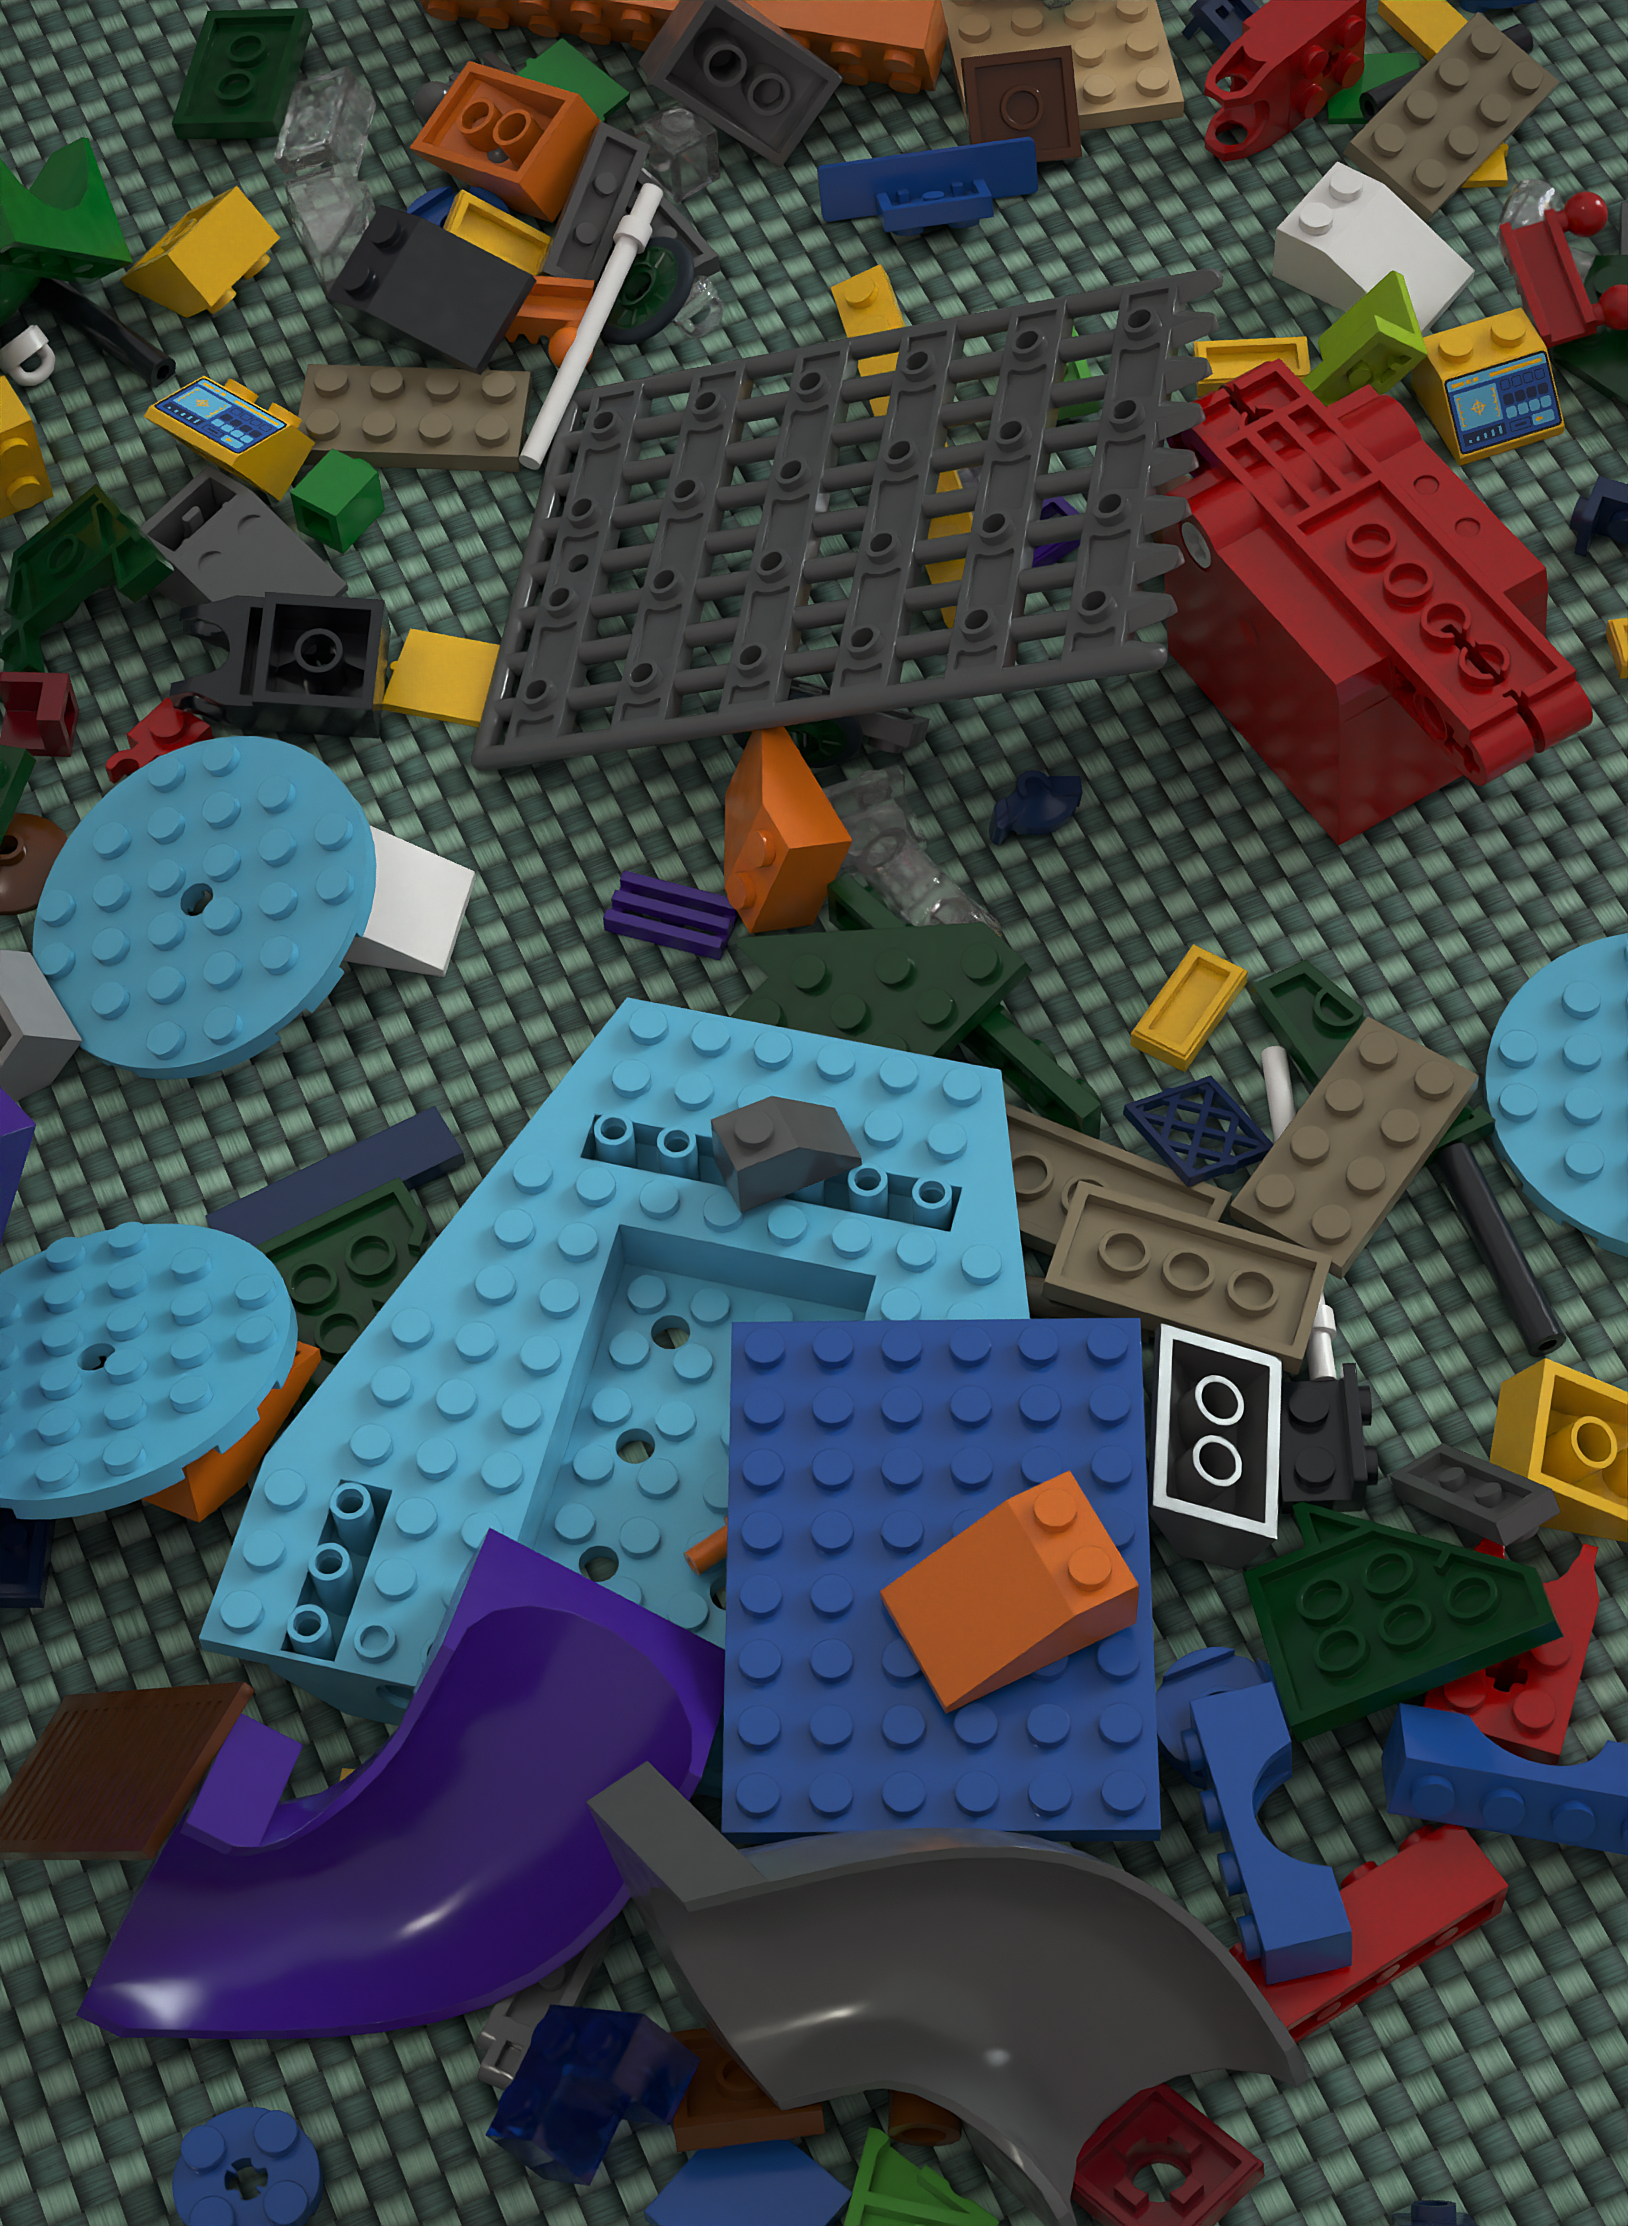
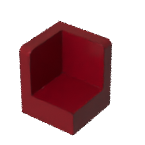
(39, 712)

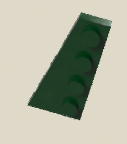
(1317, 1023)

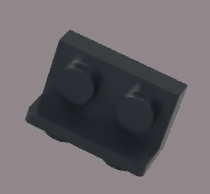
(1324, 1443)

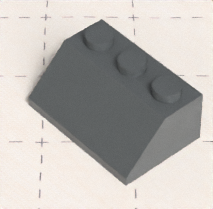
(1214, 1447)

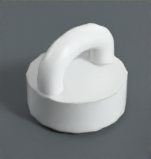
(21, 348)

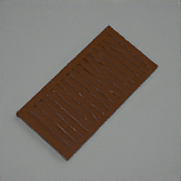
(115, 1771)

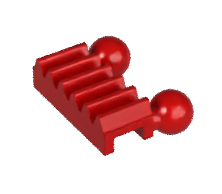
(1549, 277)

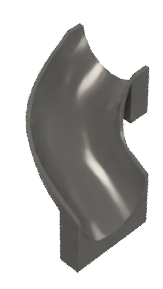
(940, 1968)

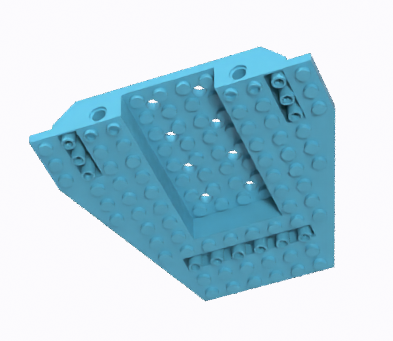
(532, 1357)

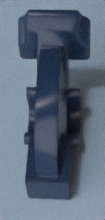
(1036, 805)

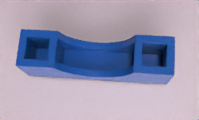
(1453, 1774)
(1289, 1905)

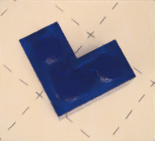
(579, 2084)

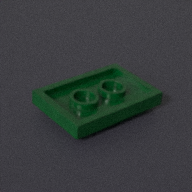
(242, 74)

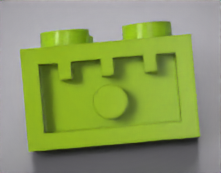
(1369, 344)

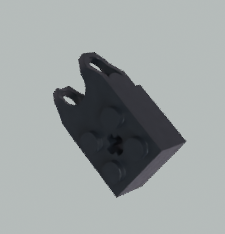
(277, 659)

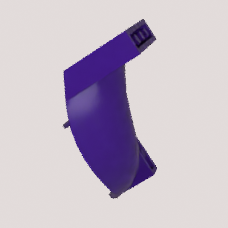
(447, 1855)

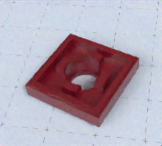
(1167, 2130)

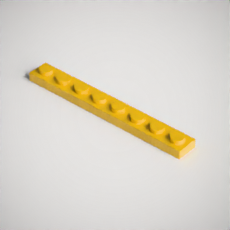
(869, 307)

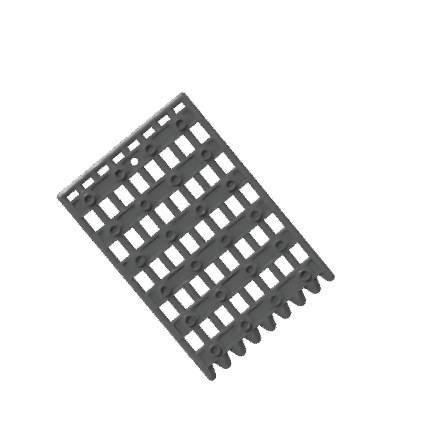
(895, 527)

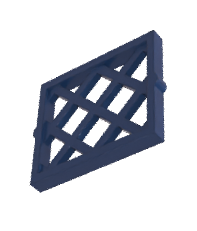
(1167, 1149)

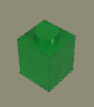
(338, 500)

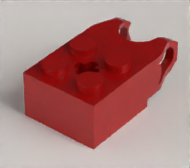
(1284, 70)
(1540, 1682)

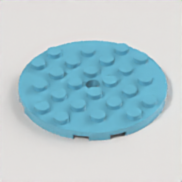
(212, 989)
(1563, 1089)
(191, 1349)

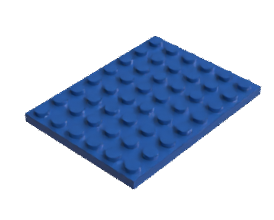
(845, 1473)

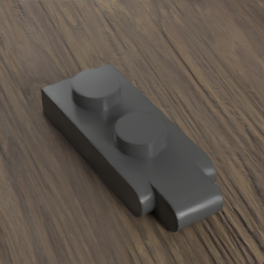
(514, 2018)

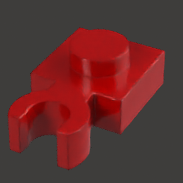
(156, 735)

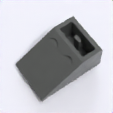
(232, 545)

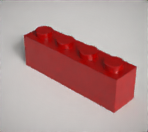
(1397, 1918)

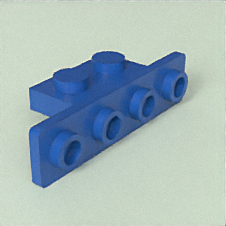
(929, 186)

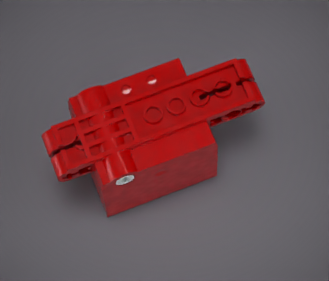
(1357, 604)

